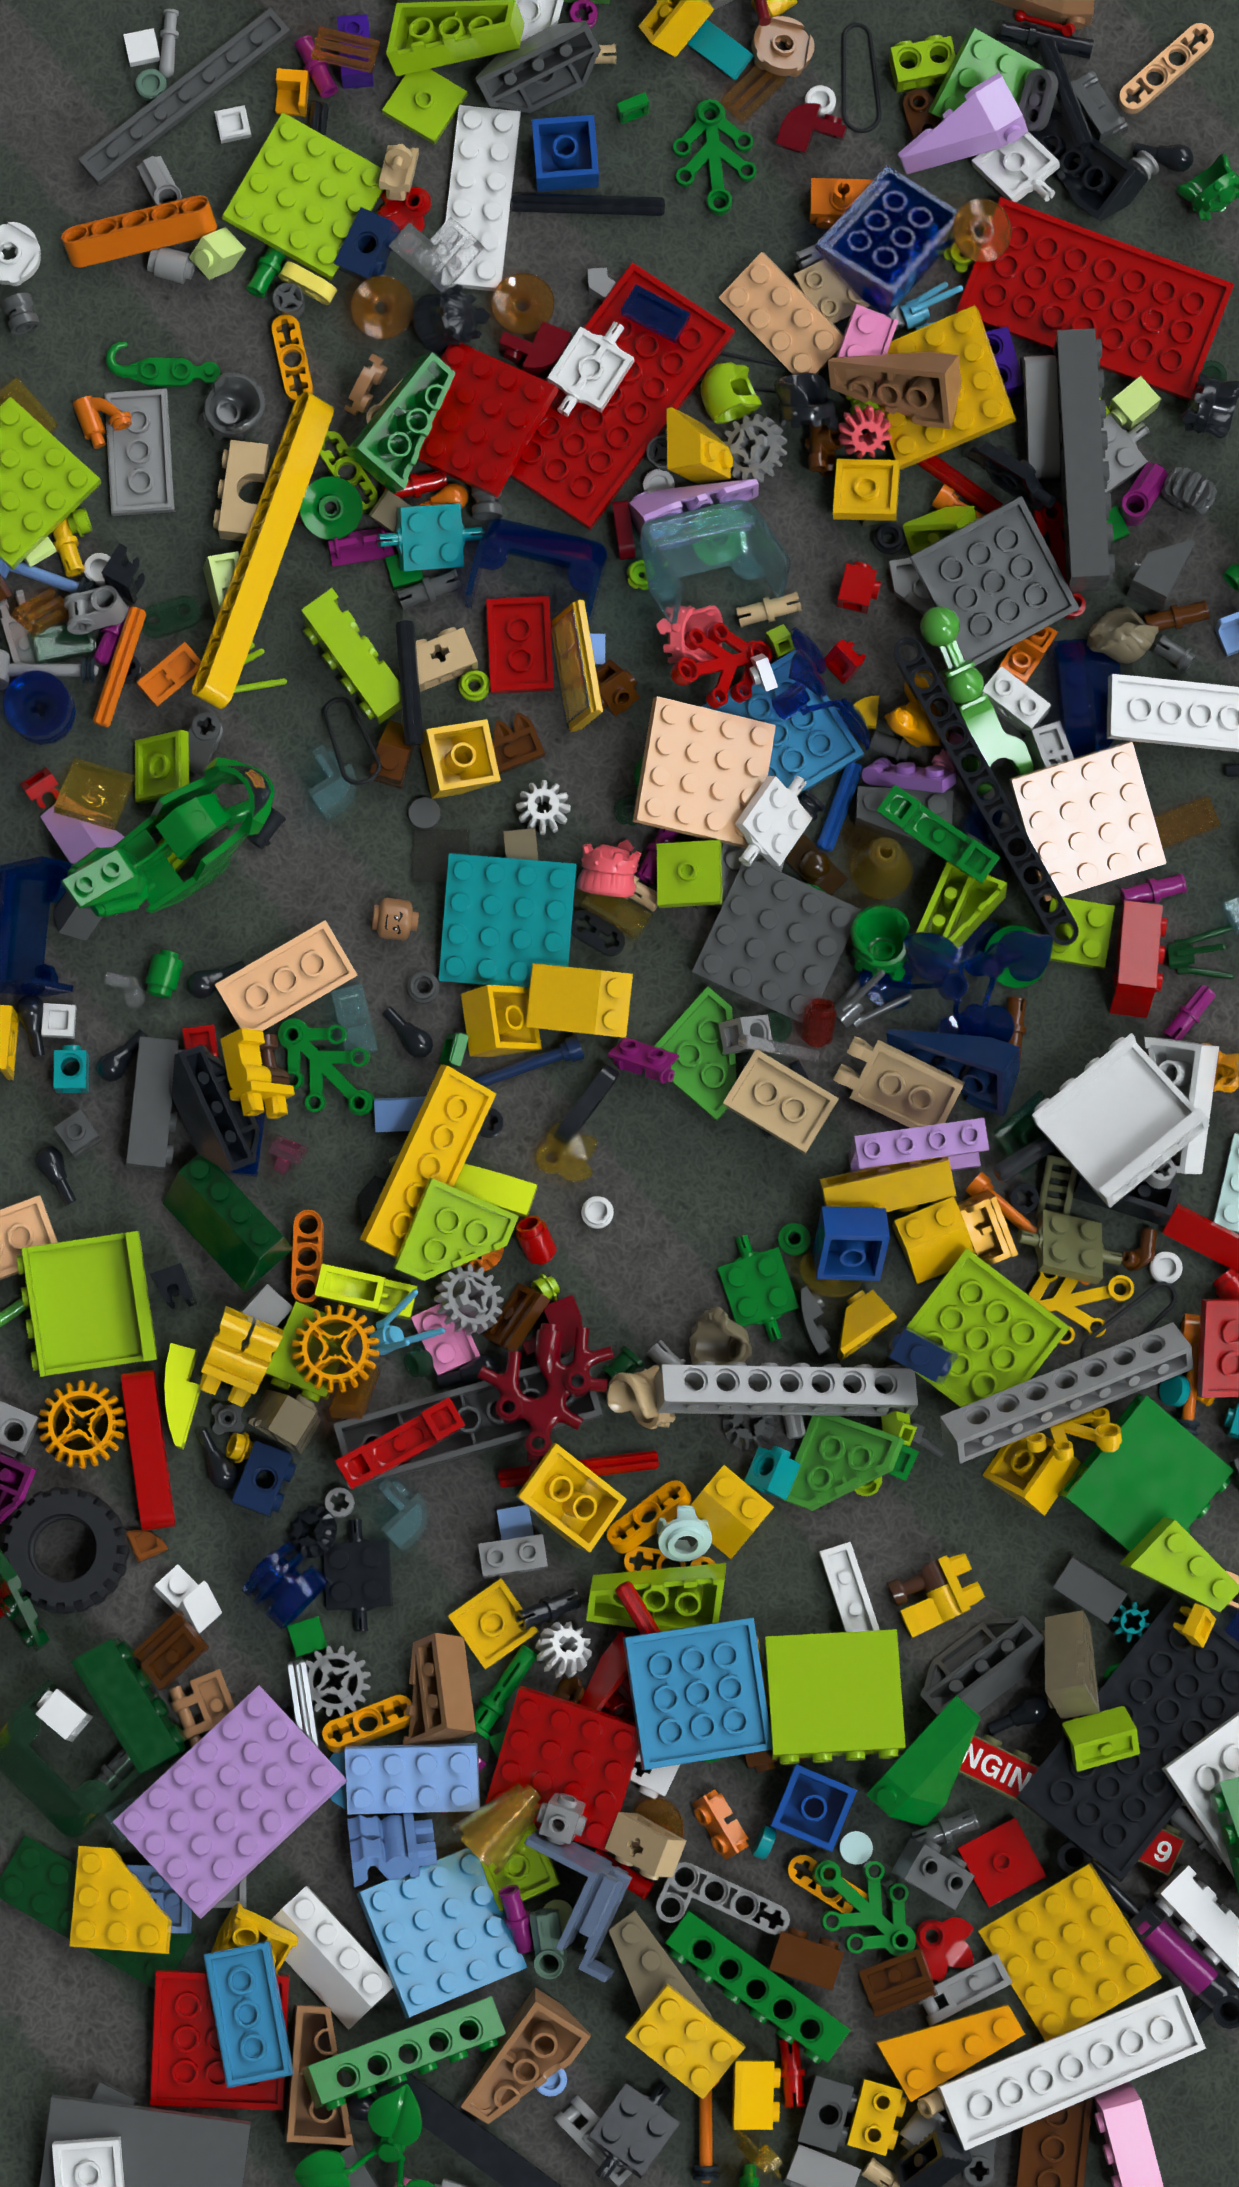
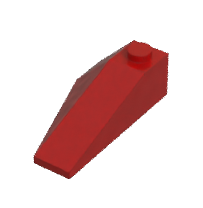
(610, 1684)

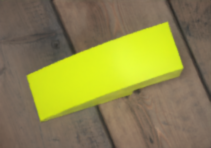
(498, 1189)
(363, 1290)
(180, 1393)

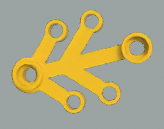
(1065, 1302)
(1106, 1434)

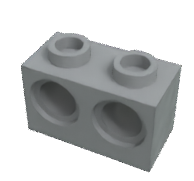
(13, 1416)
(513, 1556)

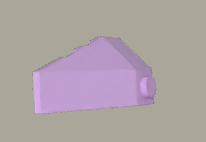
(979, 125)
(683, 499)
(78, 837)

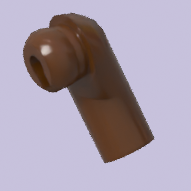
(1142, 1255)

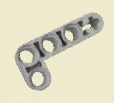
(1041, 414)
(725, 1904)

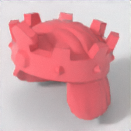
(687, 620)
(609, 870)

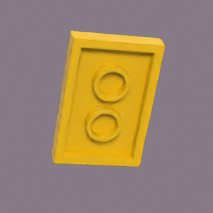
(685, 2041)

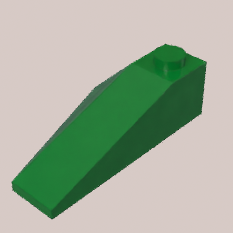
(925, 1772)

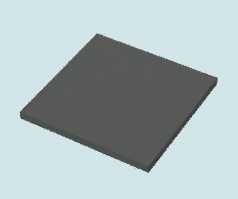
(156, 2144)

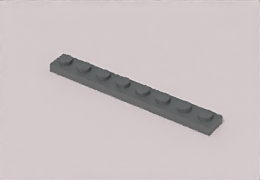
(184, 96)

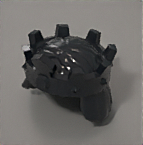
(447, 319)
(805, 401)
(1211, 406)

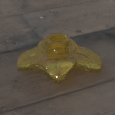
(571, 1158)
(762, 2157)

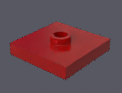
(1001, 1862)

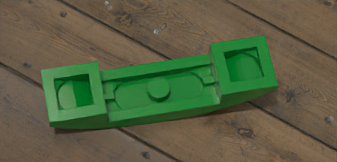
(938, 834)

